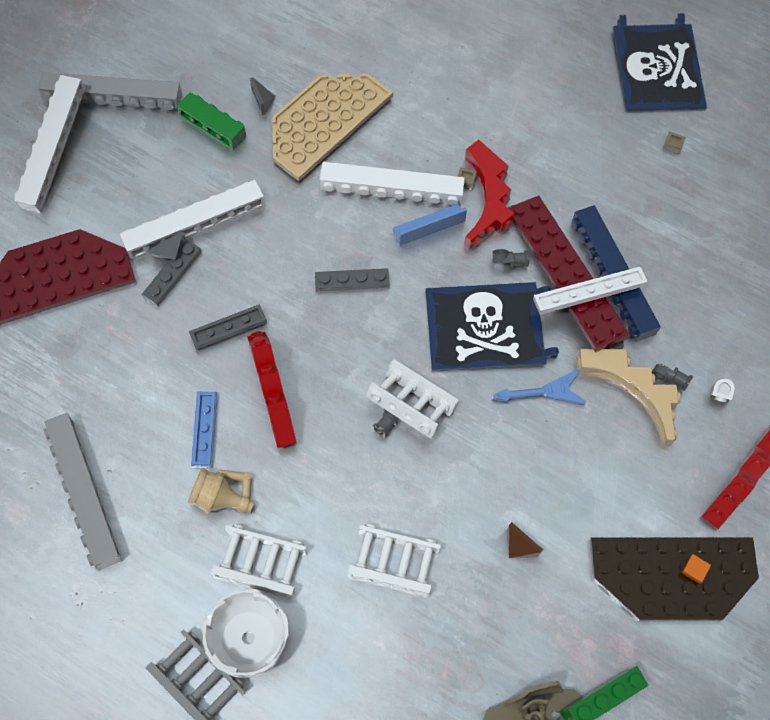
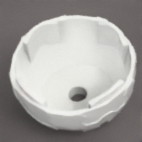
(233, 618)

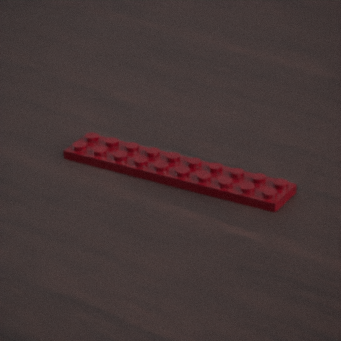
(565, 268)

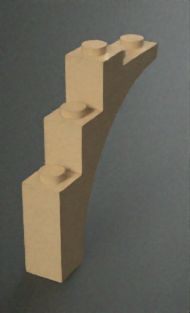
(658, 399)

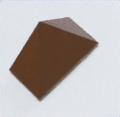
(520, 544)

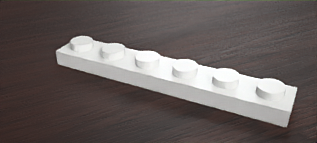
(590, 290)

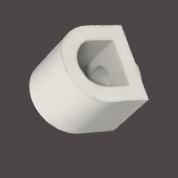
(723, 390)

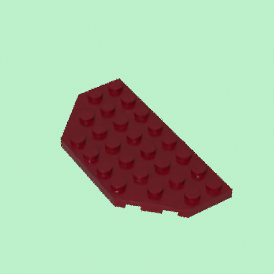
(60, 273)

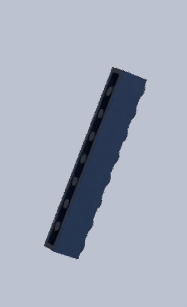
(609, 260)

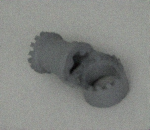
(513, 259)
(665, 374)
(385, 423)

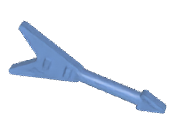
(556, 389)

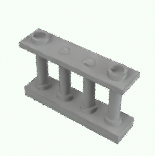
(175, 685)

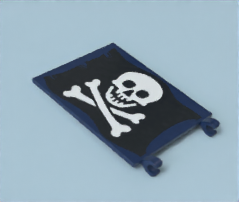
(659, 66)
(486, 327)

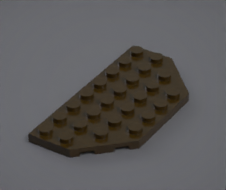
(649, 579)

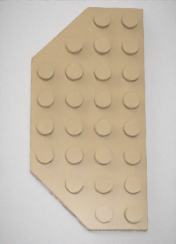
(322, 119)

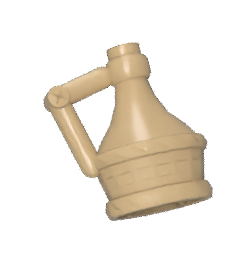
(213, 491)

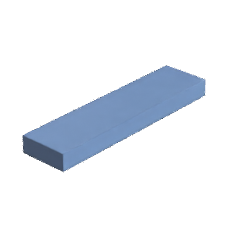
(204, 430)

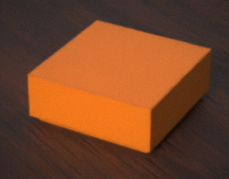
(696, 568)

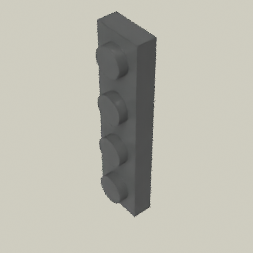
(171, 273)
(352, 279)
(227, 327)

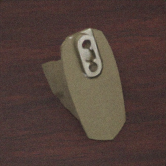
(534, 703)

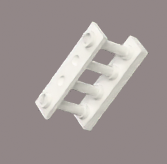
(419, 386)
(380, 576)
(264, 581)

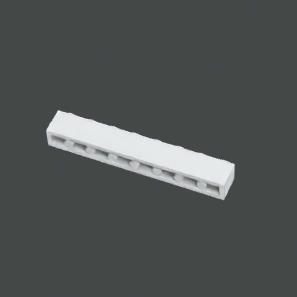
(49, 144)
(391, 183)
(193, 218)

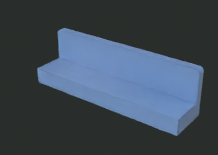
(429, 224)

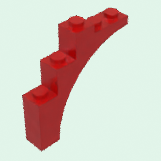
(491, 173)
(272, 389)
(741, 483)

